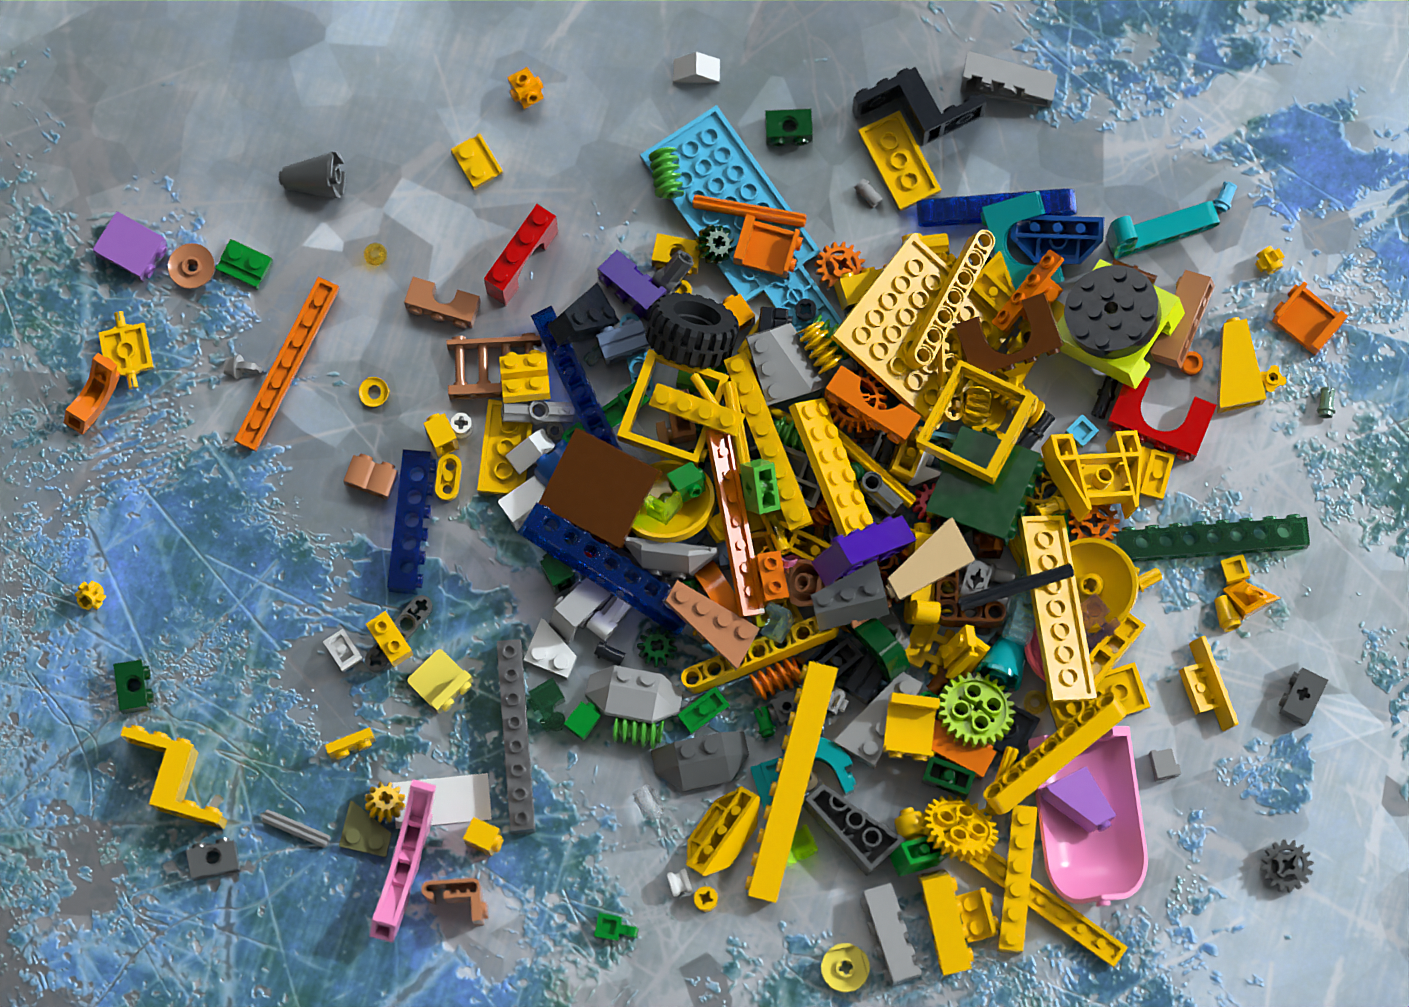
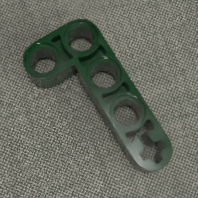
(883, 646)

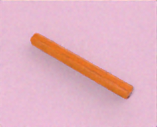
(742, 209)

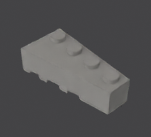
(1007, 80)
(890, 935)

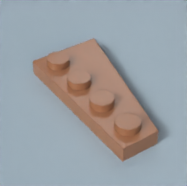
(717, 625)

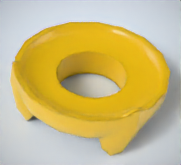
(366, 385)

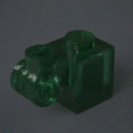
(545, 699)

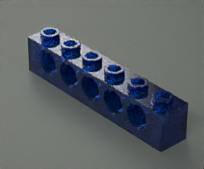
(411, 462)

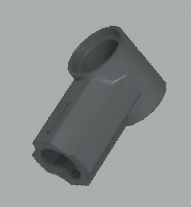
(673, 272)
(882, 495)

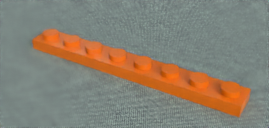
(286, 364)
(735, 523)

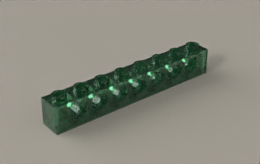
(1273, 542)

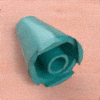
(1004, 662)

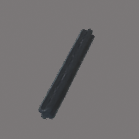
(1016, 586)

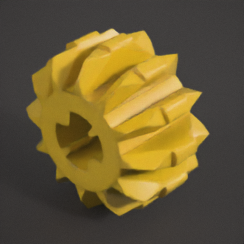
(976, 405)
(379, 808)

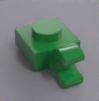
(611, 927)

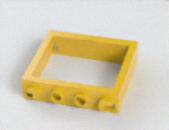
(944, 396)
(624, 434)

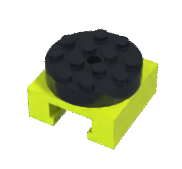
(1122, 339)

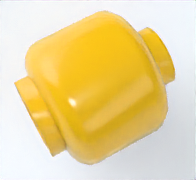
(909, 824)

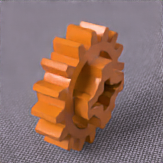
(832, 263)
(1103, 522)

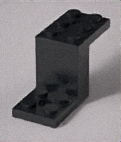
(918, 105)

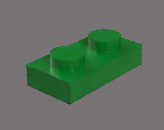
(703, 710)

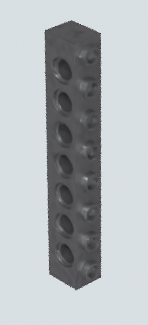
(516, 737)

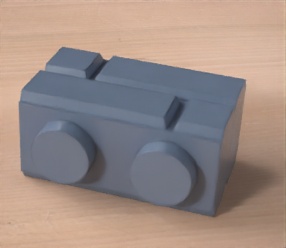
(622, 341)

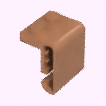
(461, 891)

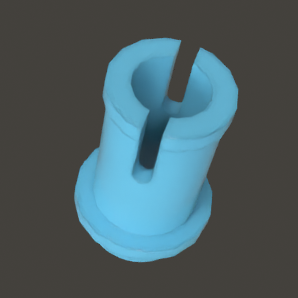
(1222, 202)

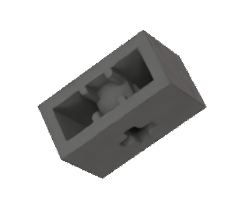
(1312, 685)

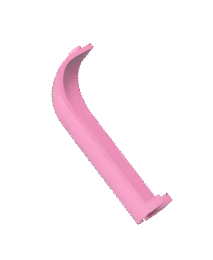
(1105, 863)

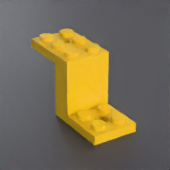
(174, 776)

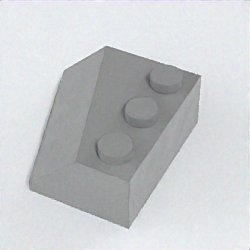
(784, 364)

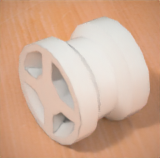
(679, 882)

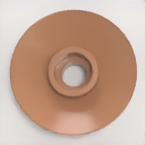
(190, 255)

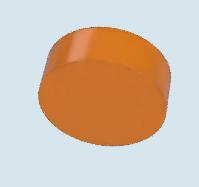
(1192, 364)

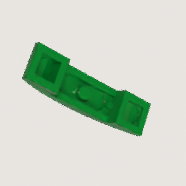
(614, 410)

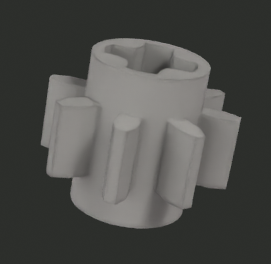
(837, 701)

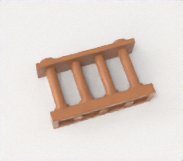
(483, 389)

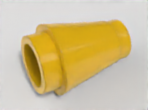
(1227, 614)

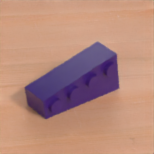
(862, 548)

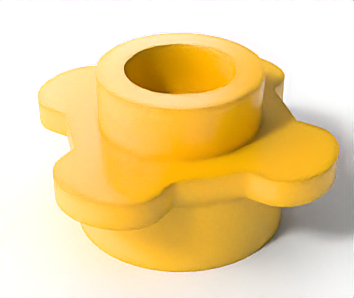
(1270, 385)

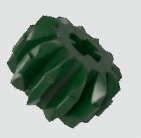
(715, 251)
(656, 639)

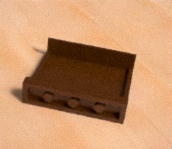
(599, 488)

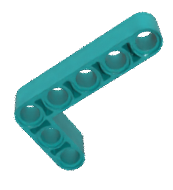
(1129, 239)

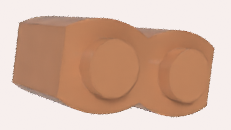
(370, 476)

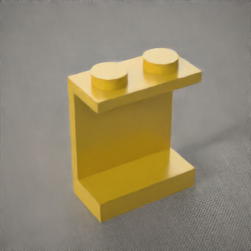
(910, 726)

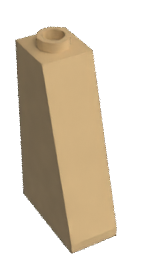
(935, 559)

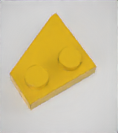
(995, 283)

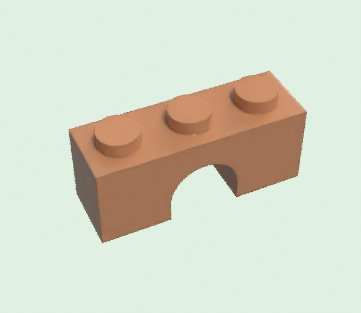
(460, 310)

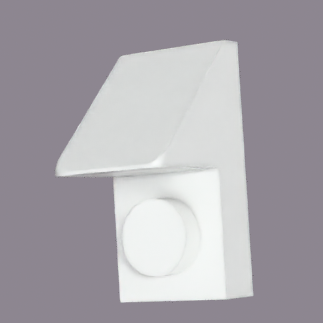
(924, 474)
(343, 650)

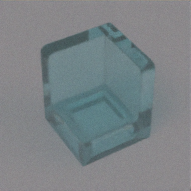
(778, 623)

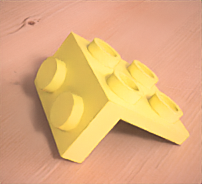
(440, 681)

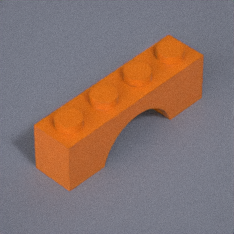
(896, 422)

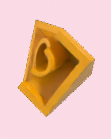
(1248, 598)

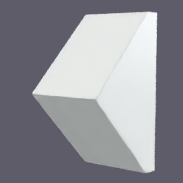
(696, 69)
(530, 451)

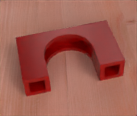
(536, 230)
(1182, 441)

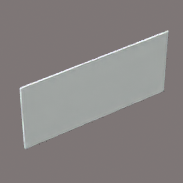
(455, 799)

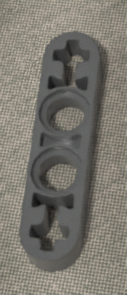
(423, 615)

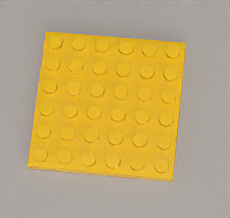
(890, 316)

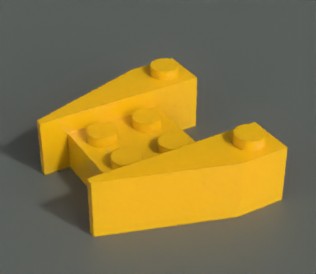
(1096, 477)

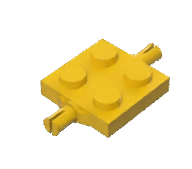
(128, 348)

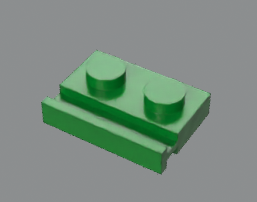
(244, 264)

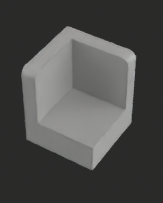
(1164, 764)

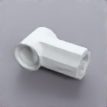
(606, 620)

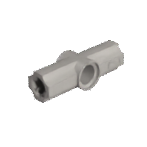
(552, 411)

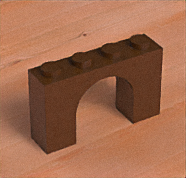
(1043, 338)

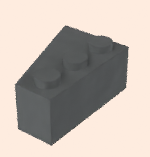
(851, 598)

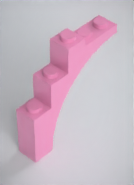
(405, 861)

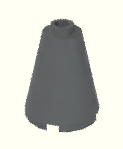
(315, 176)

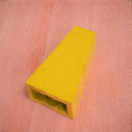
(1238, 372)

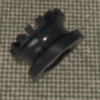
(805, 317)

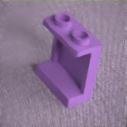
(130, 246)

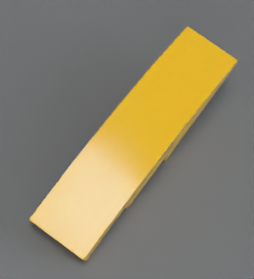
(1112, 648)

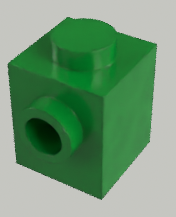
(687, 481)
(583, 720)

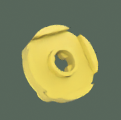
(853, 956)

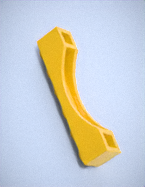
(1017, 879)

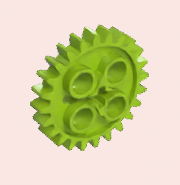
(964, 725)

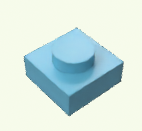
(1082, 431)

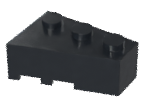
(584, 318)

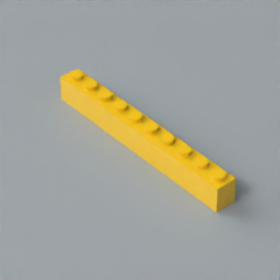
(792, 781)

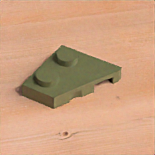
(364, 833)

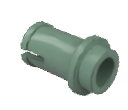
(1326, 406)

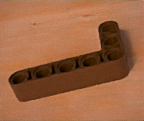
(950, 602)

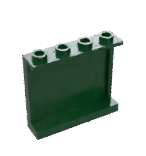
(977, 503)

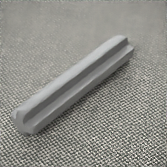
(296, 828)

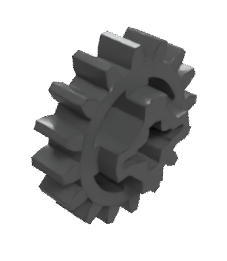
(1296, 872)

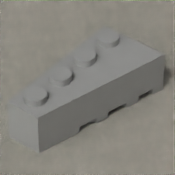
(580, 604)
(865, 735)

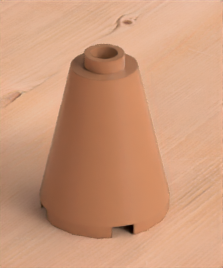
(803, 582)

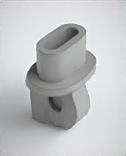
(237, 366)

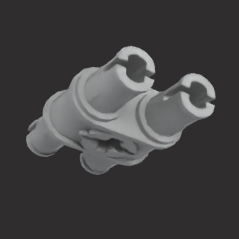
(988, 574)

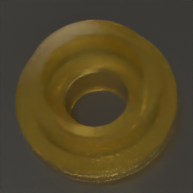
(375, 261)
(1035, 695)

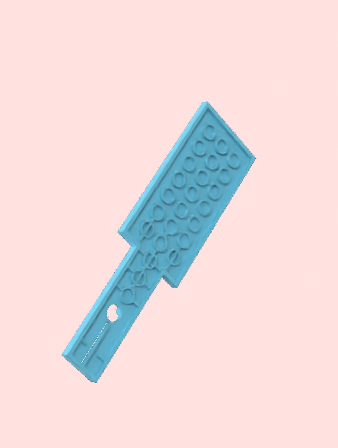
(721, 167)

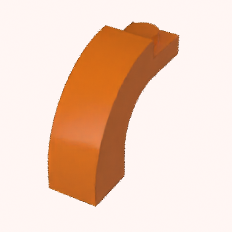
(94, 395)
(716, 587)

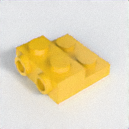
(524, 377)

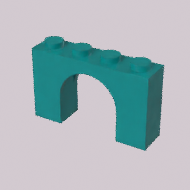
(1001, 218)

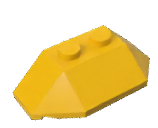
(723, 831)

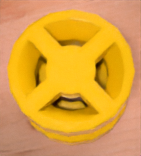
(704, 902)

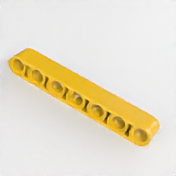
(942, 306)
(752, 663)
(1054, 753)

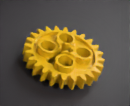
(959, 828)

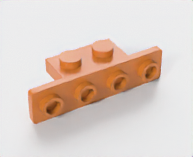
(1035, 283)

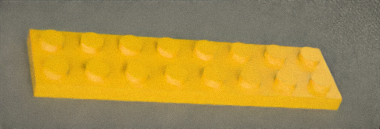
(1057, 611)

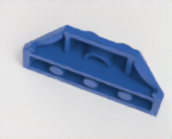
(1068, 236)

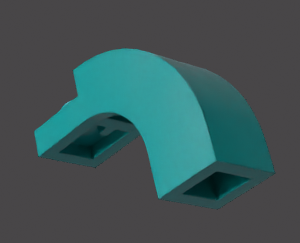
(838, 761)

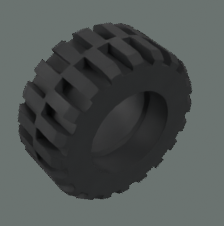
(692, 330)

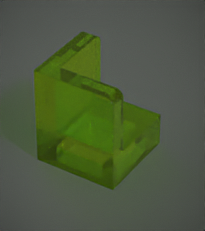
(664, 507)
(803, 844)

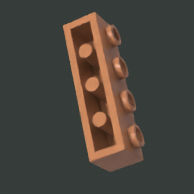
(1194, 295)

